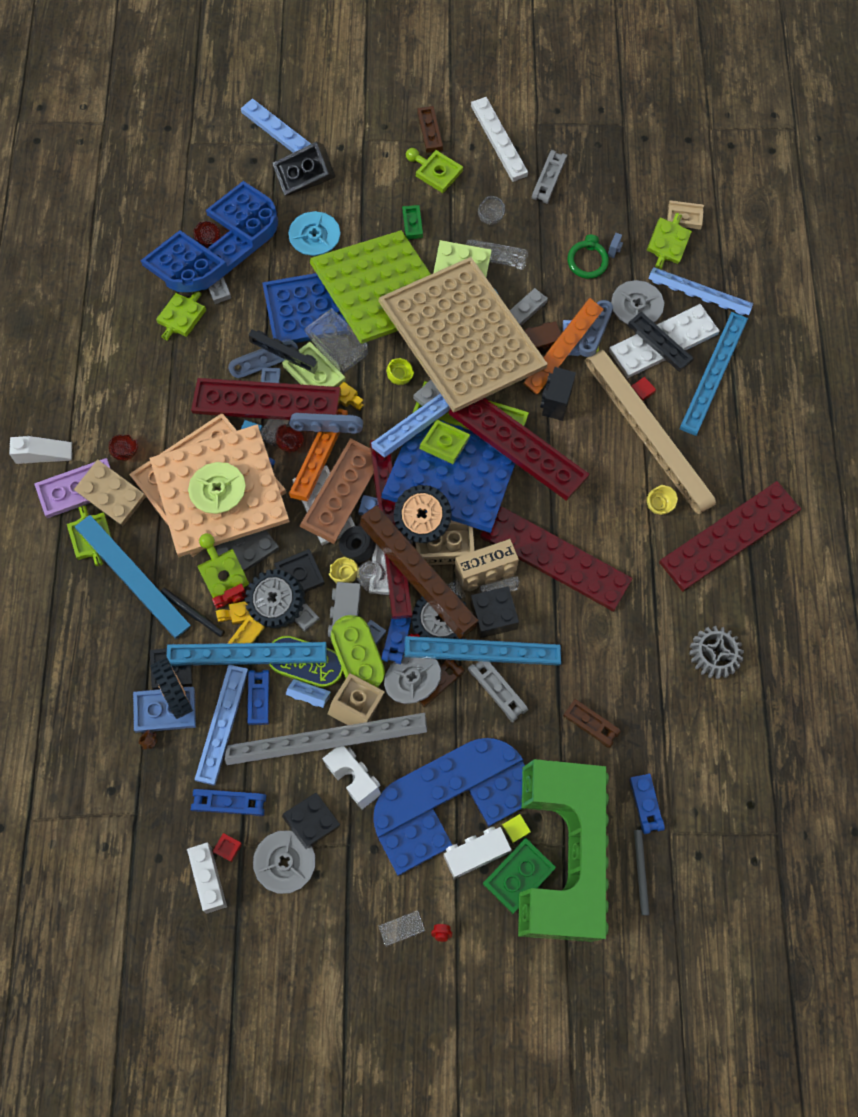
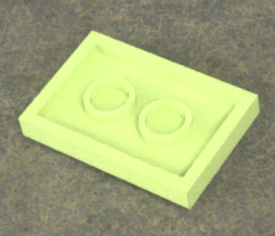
(452, 253)
(325, 374)

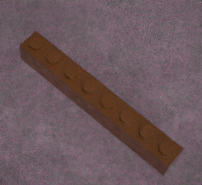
(418, 572)

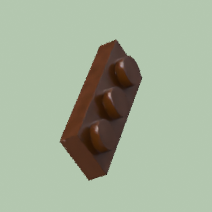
(430, 129)

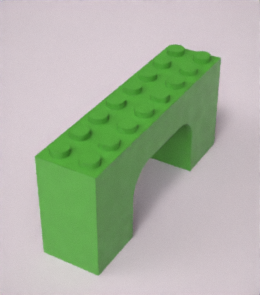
(581, 799)

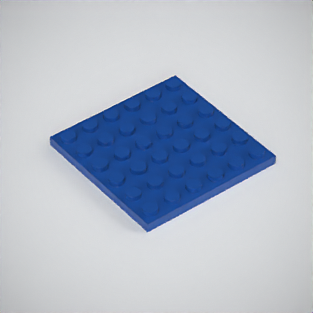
(471, 484)

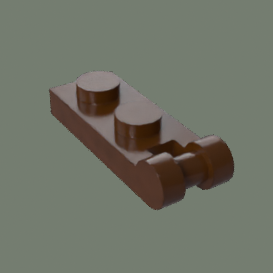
(446, 680)
(591, 723)

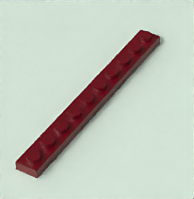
(397, 582)

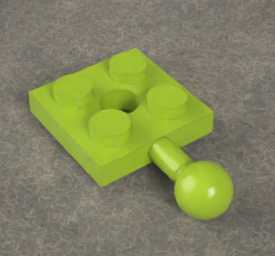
(435, 162)
(212, 567)

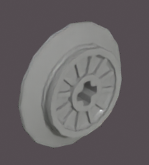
(634, 293)
(399, 678)
(268, 861)

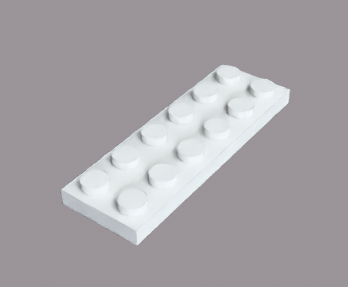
(685, 329)

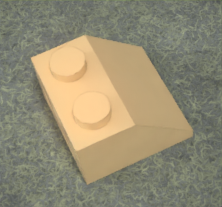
(355, 701)

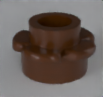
(147, 740)

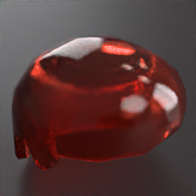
(206, 233)
(288, 438)
(123, 447)

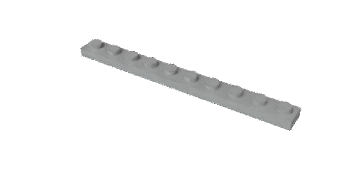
(521, 311)
(326, 738)

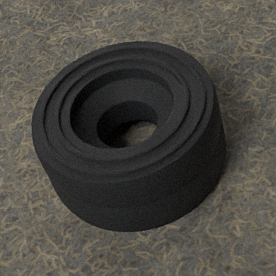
(348, 539)

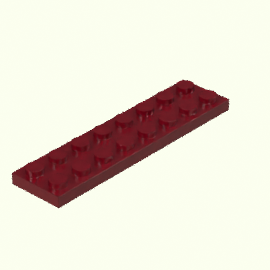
(263, 399)
(522, 447)
(729, 536)
(559, 559)

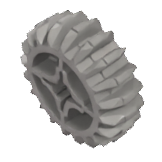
(721, 638)

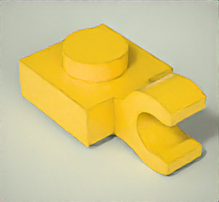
(349, 396)
(237, 613)

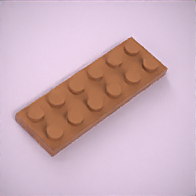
(340, 492)

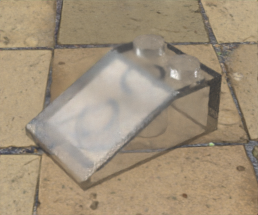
(336, 341)

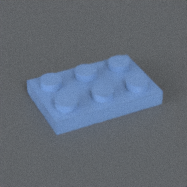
(154, 713)

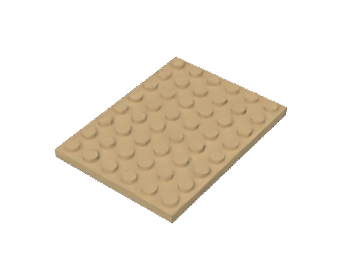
(462, 334)

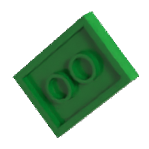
(518, 872)

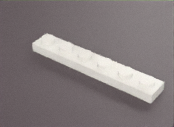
(499, 139)

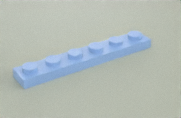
(274, 126)
(695, 289)
(411, 426)
(221, 725)

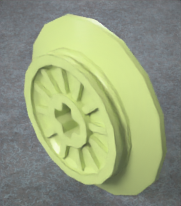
(217, 476)

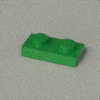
(412, 222)

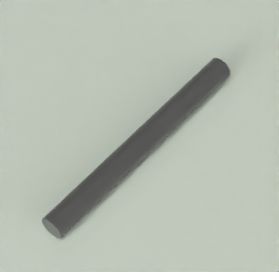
(641, 871)

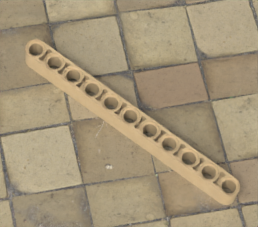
(650, 432)

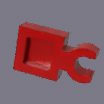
(230, 596)

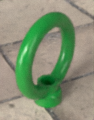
(590, 243)

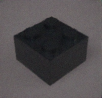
(557, 393)
(494, 611)

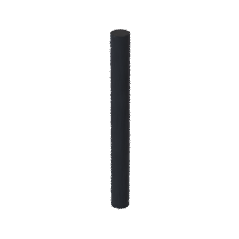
(192, 612)

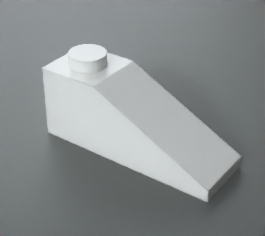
(36, 449)

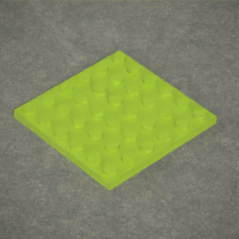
(363, 274)

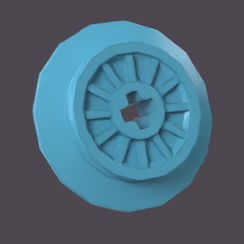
(313, 223)

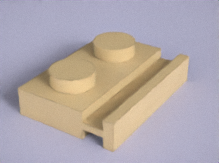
(691, 214)

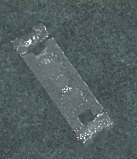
(503, 254)

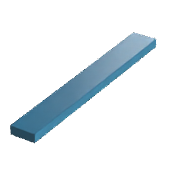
(713, 374)
(132, 577)
(482, 650)
(247, 653)

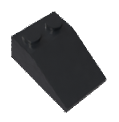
(304, 168)

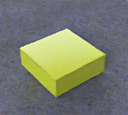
(516, 828)

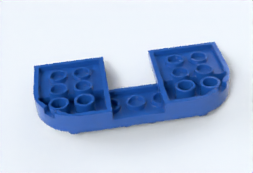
(192, 267)
(405, 808)

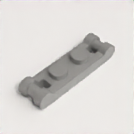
(549, 176)
(498, 689)

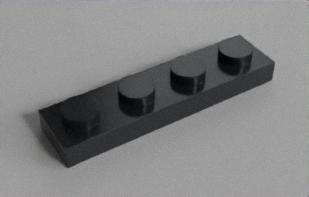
(660, 341)
(288, 353)

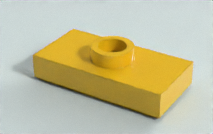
(247, 631)

